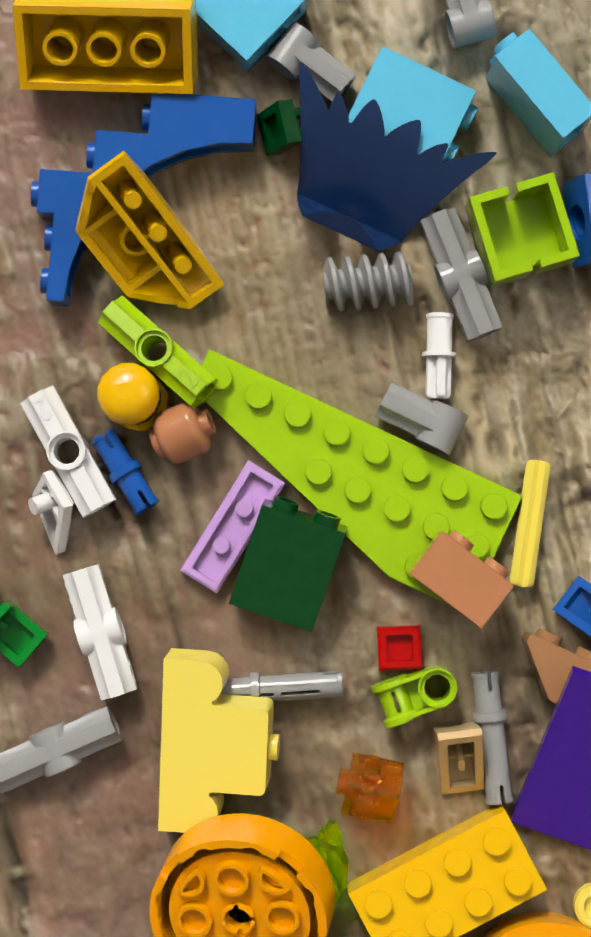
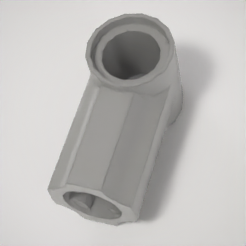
(469, 22)
(302, 46)
(430, 422)

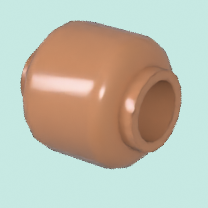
(182, 433)

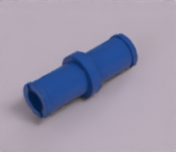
(125, 471)

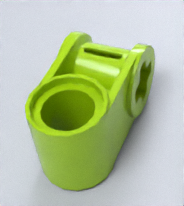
(412, 695)

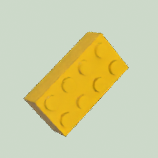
(107, 45)
(449, 881)

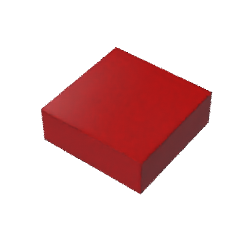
(399, 647)

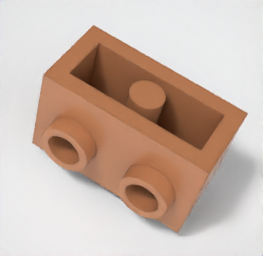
(462, 578)

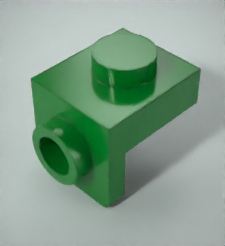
(18, 633)

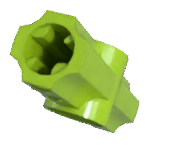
(140, 334)

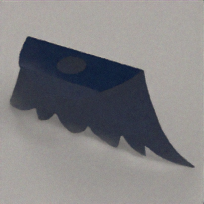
(367, 181)

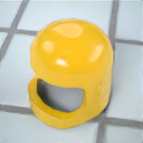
(130, 395)

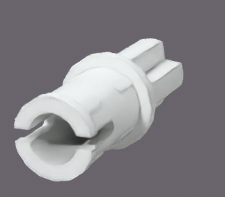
(438, 355)

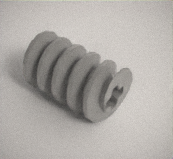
(367, 281)

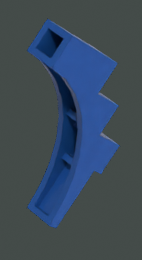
(177, 129)

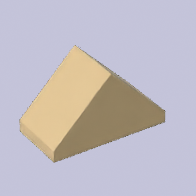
(459, 757)

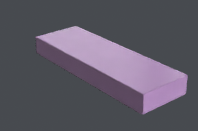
(231, 527)

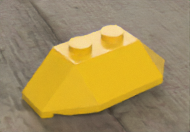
(142, 238)

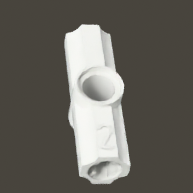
(54, 427)
(100, 632)

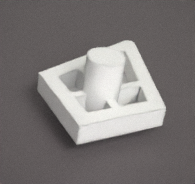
(55, 509)

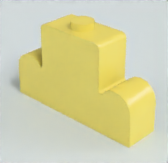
(209, 740)

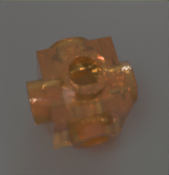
(370, 787)

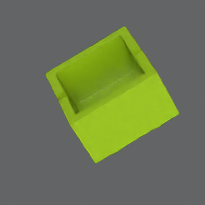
(523, 232)

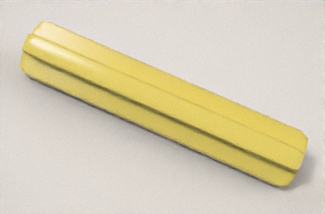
(530, 523)

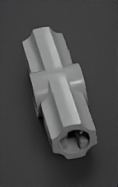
(461, 274)
(58, 748)

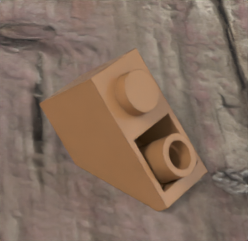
(551, 662)

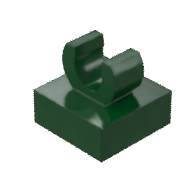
(280, 127)

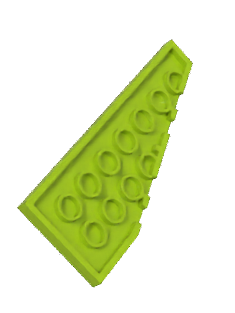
(375, 482)

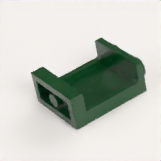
(288, 563)

